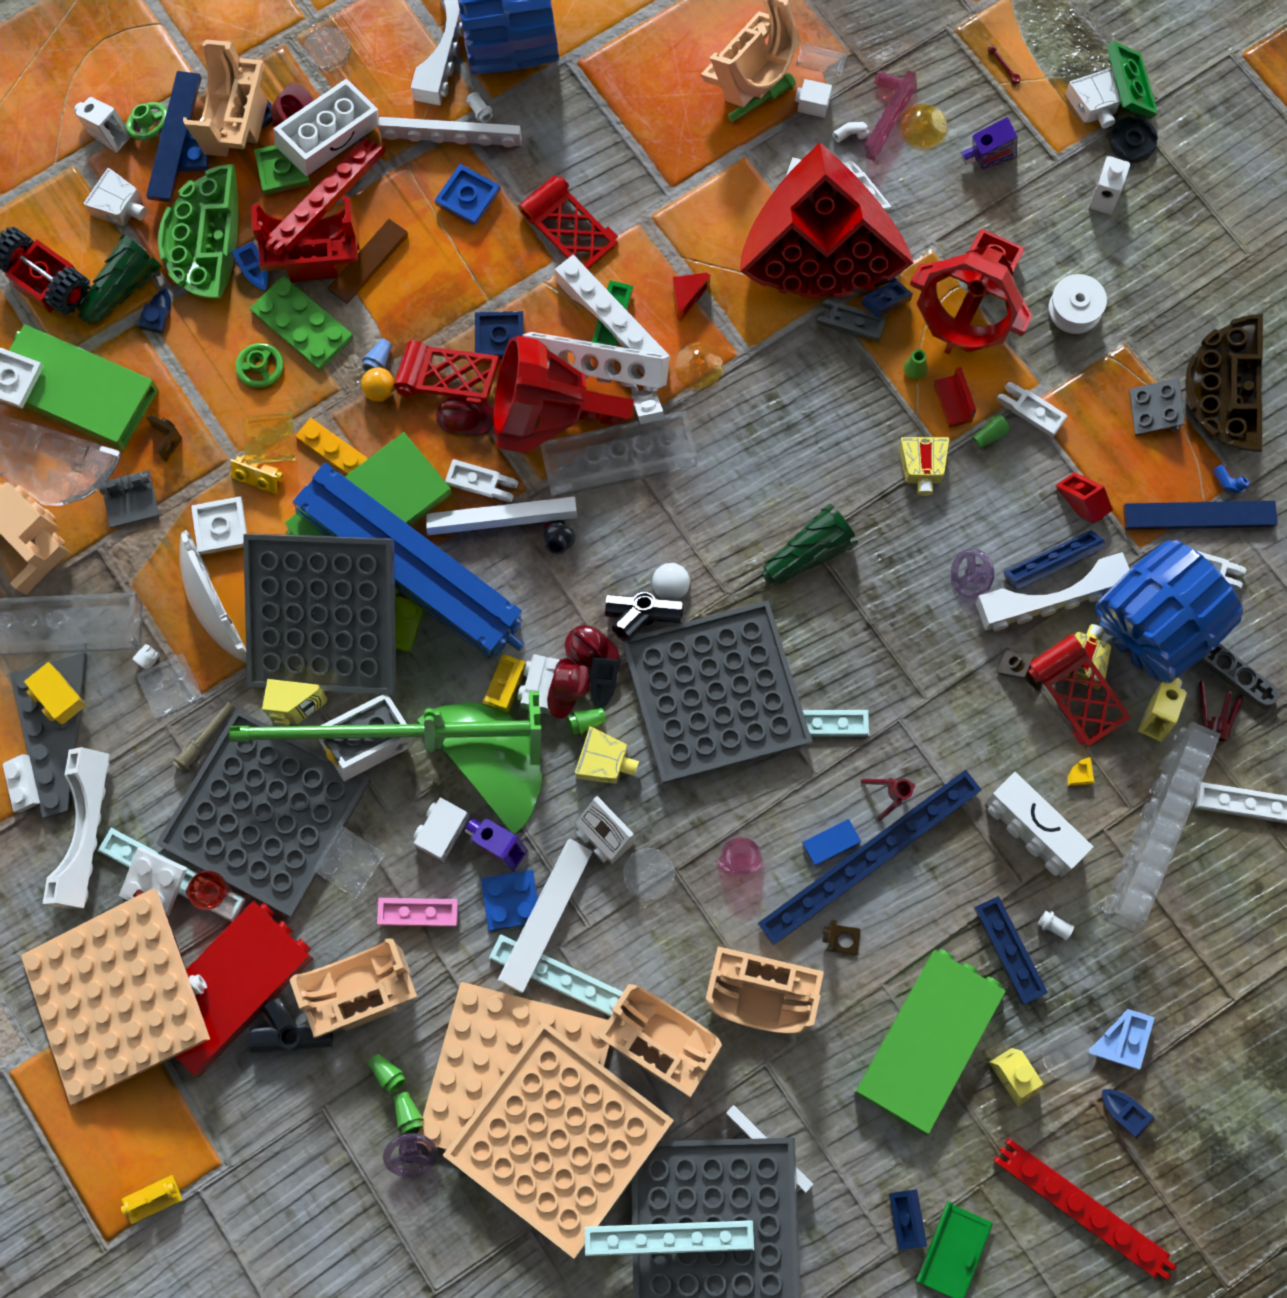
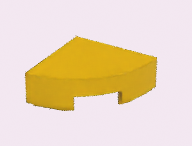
(1081, 774)

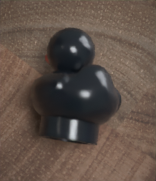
(558, 536)

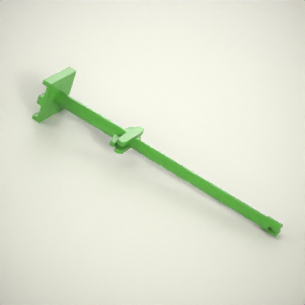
(433, 730)

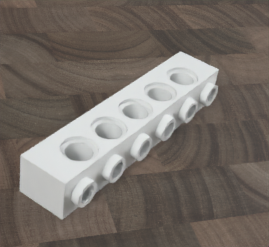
(655, 364)

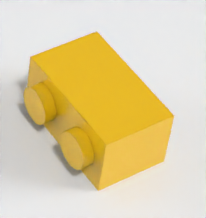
(54, 693)

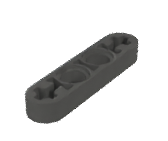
(1231, 677)

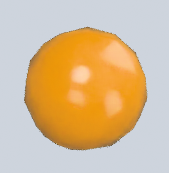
(377, 384)

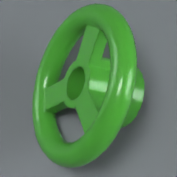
(145, 117)
(254, 356)

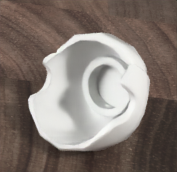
(671, 581)

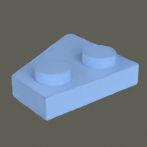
(1126, 1040)

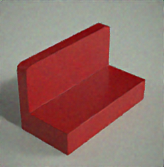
(955, 399)

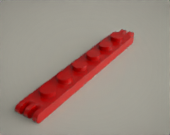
(324, 197)
(1085, 1210)

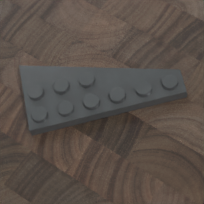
(47, 740)

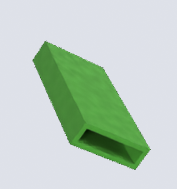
(84, 389)
(395, 478)
(930, 1041)

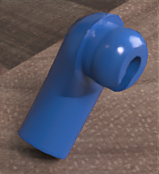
(1229, 483)

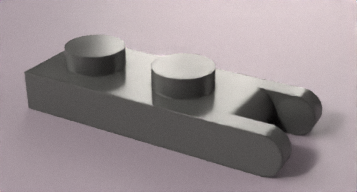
(852, 320)

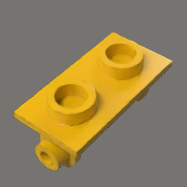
(263, 478)
(151, 1199)

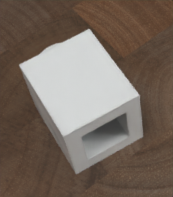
(813, 98)

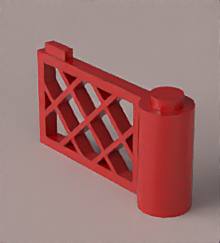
(549, 199)
(416, 366)
(1055, 666)

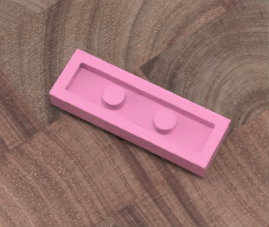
(417, 912)

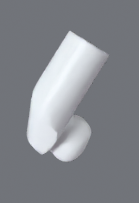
(849, 128)

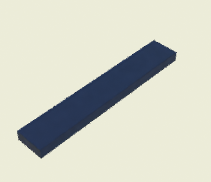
(173, 137)
(1200, 515)

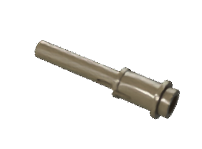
(195, 748)

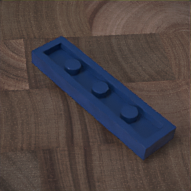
(1054, 559)
(1010, 950)

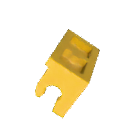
(505, 683)

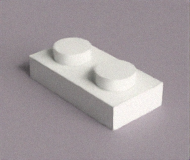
(21, 783)

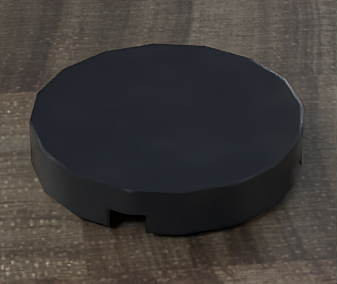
(1133, 139)

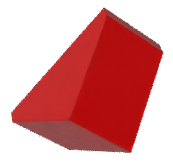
(688, 290)

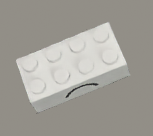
(326, 127)
(1038, 825)

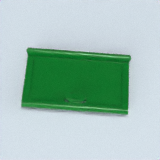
(954, 1251)

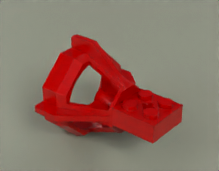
(985, 270)
(529, 385)

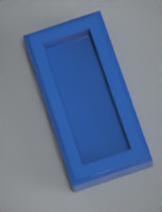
(831, 842)

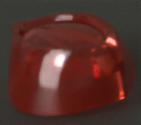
(207, 890)

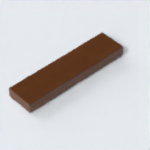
(370, 259)

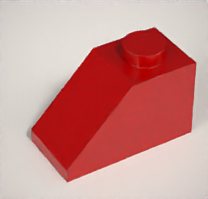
(1085, 497)

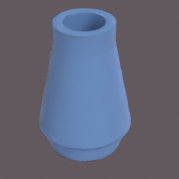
(377, 355)

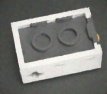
(357, 755)

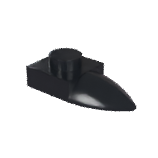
(603, 680)

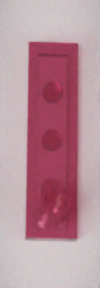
(904, 90)

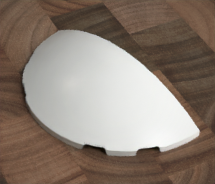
(206, 601)

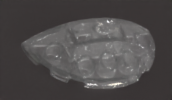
(53, 463)

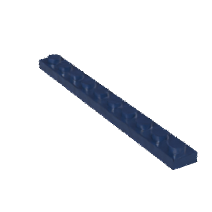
(869, 857)

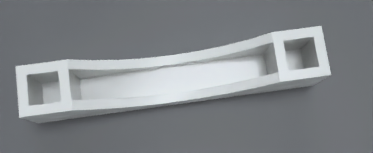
(431, 76)
(589, 292)
(1005, 607)
(86, 776)

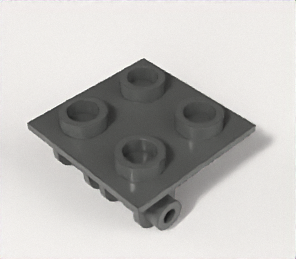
(1157, 407)
(129, 498)

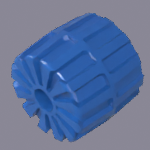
(508, 34)
(1169, 610)

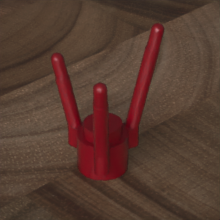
(1219, 724)
(897, 791)

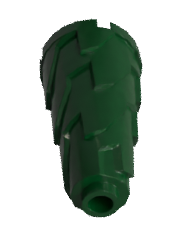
(125, 271)
(818, 541)

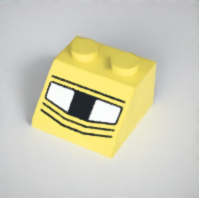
(291, 701)

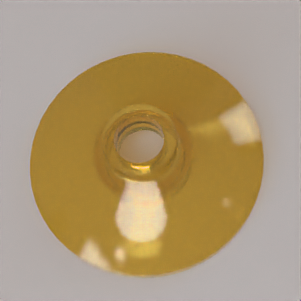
(922, 133)
(696, 374)

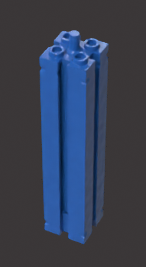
(421, 568)

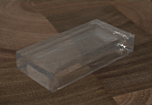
(821, 59)

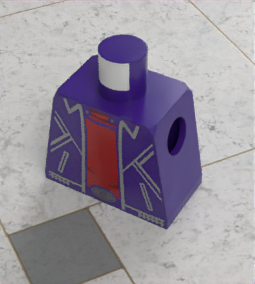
(992, 145)
(497, 842)

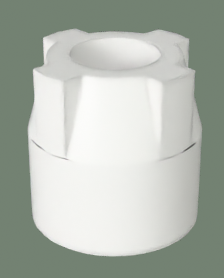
(146, 657)

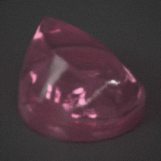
(740, 856)

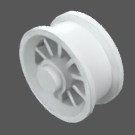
(1077, 304)

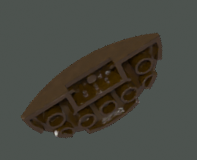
(1226, 383)

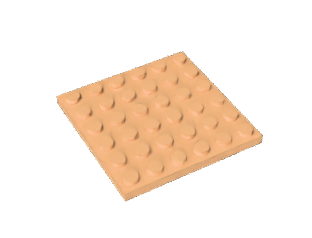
(114, 997)
(480, 1045)
(558, 1138)

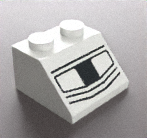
(604, 831)

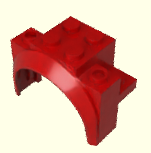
(318, 252)

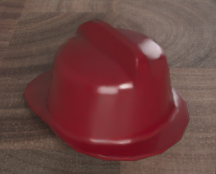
(288, 102)
(464, 418)
(589, 642)
(567, 686)

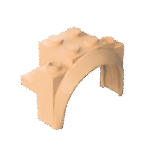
(749, 65)
(233, 101)
(20, 523)
(355, 989)
(763, 992)
(661, 1039)

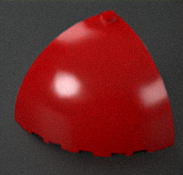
(823, 233)

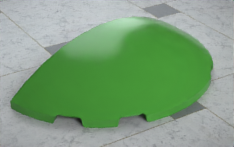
(202, 233)
(494, 765)

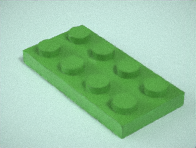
(301, 323)

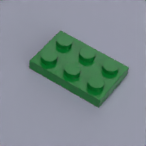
(1132, 80)

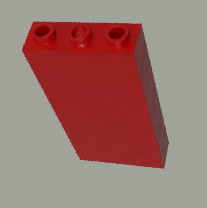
(242, 974)

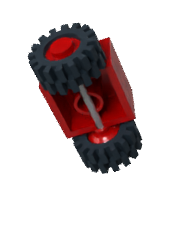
(41, 273)

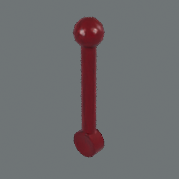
(1015, 78)

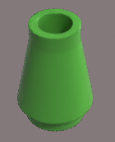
(916, 365)
(992, 431)
(581, 720)
(387, 1074)
(407, 1115)

